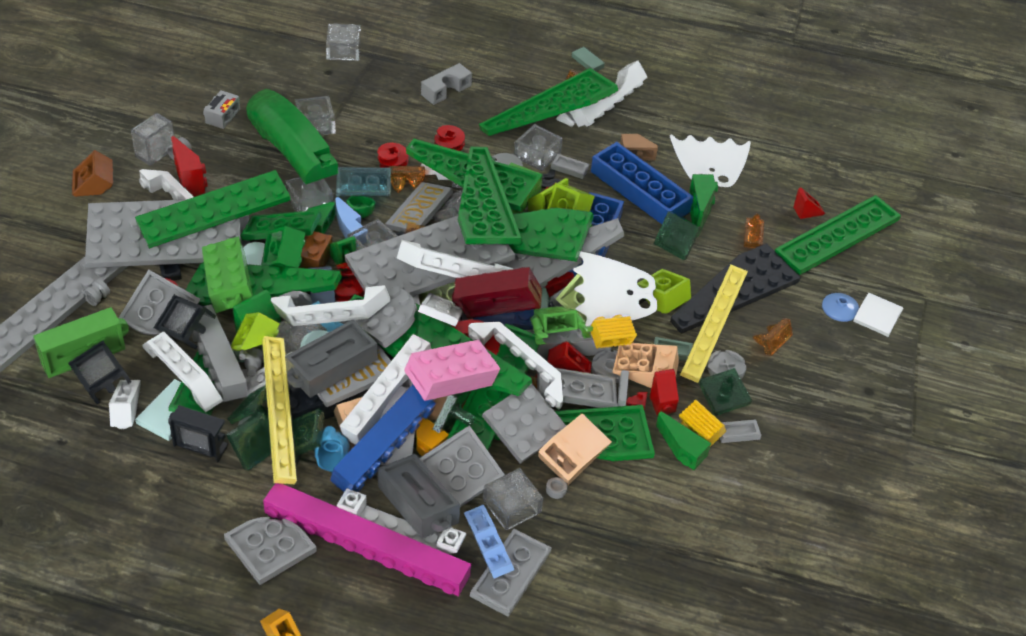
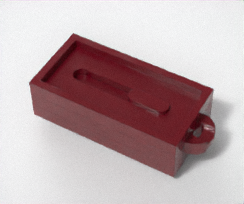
(497, 293)

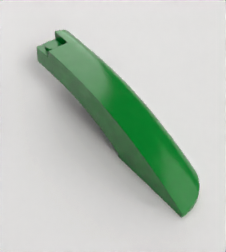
(292, 135)

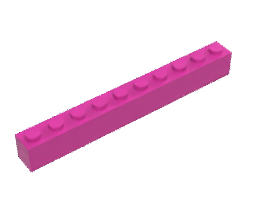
(368, 539)

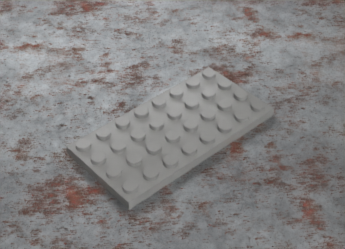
(117, 241)
(379, 263)

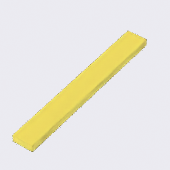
(713, 324)
(279, 411)

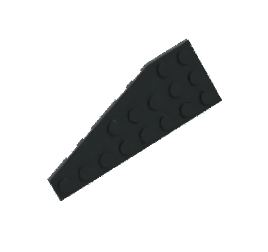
(765, 276)

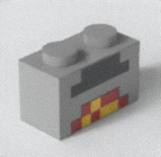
(221, 109)

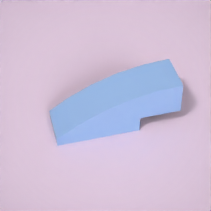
(347, 218)

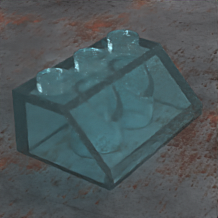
(363, 181)

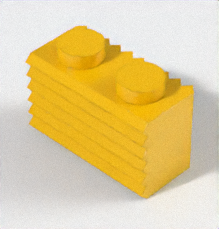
(613, 331)
(702, 422)

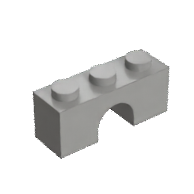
(455, 77)

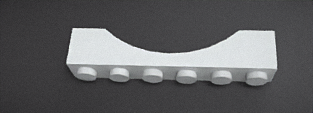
(627, 79)
(372, 404)

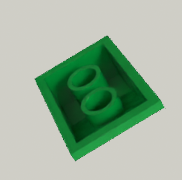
(703, 190)

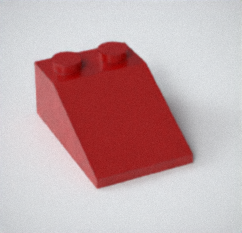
(189, 168)

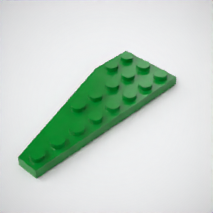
(566, 96)
(452, 164)
(484, 208)
(552, 233)
(273, 279)
(442, 334)
(622, 425)

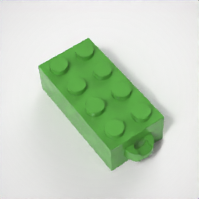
(226, 273)
(70, 340)

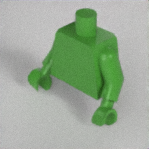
(557, 320)

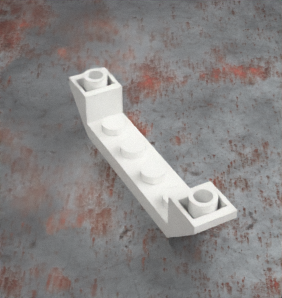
(155, 180)
(443, 263)
(373, 301)
(484, 331)
(185, 369)
(355, 503)

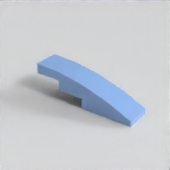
(489, 541)

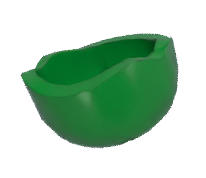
(362, 205)

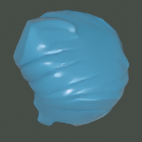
(332, 449)

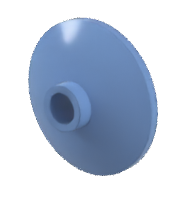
(840, 307)

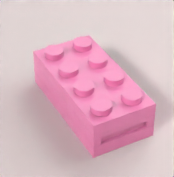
(451, 369)

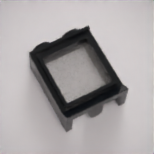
(181, 319)
(98, 369)
(197, 432)

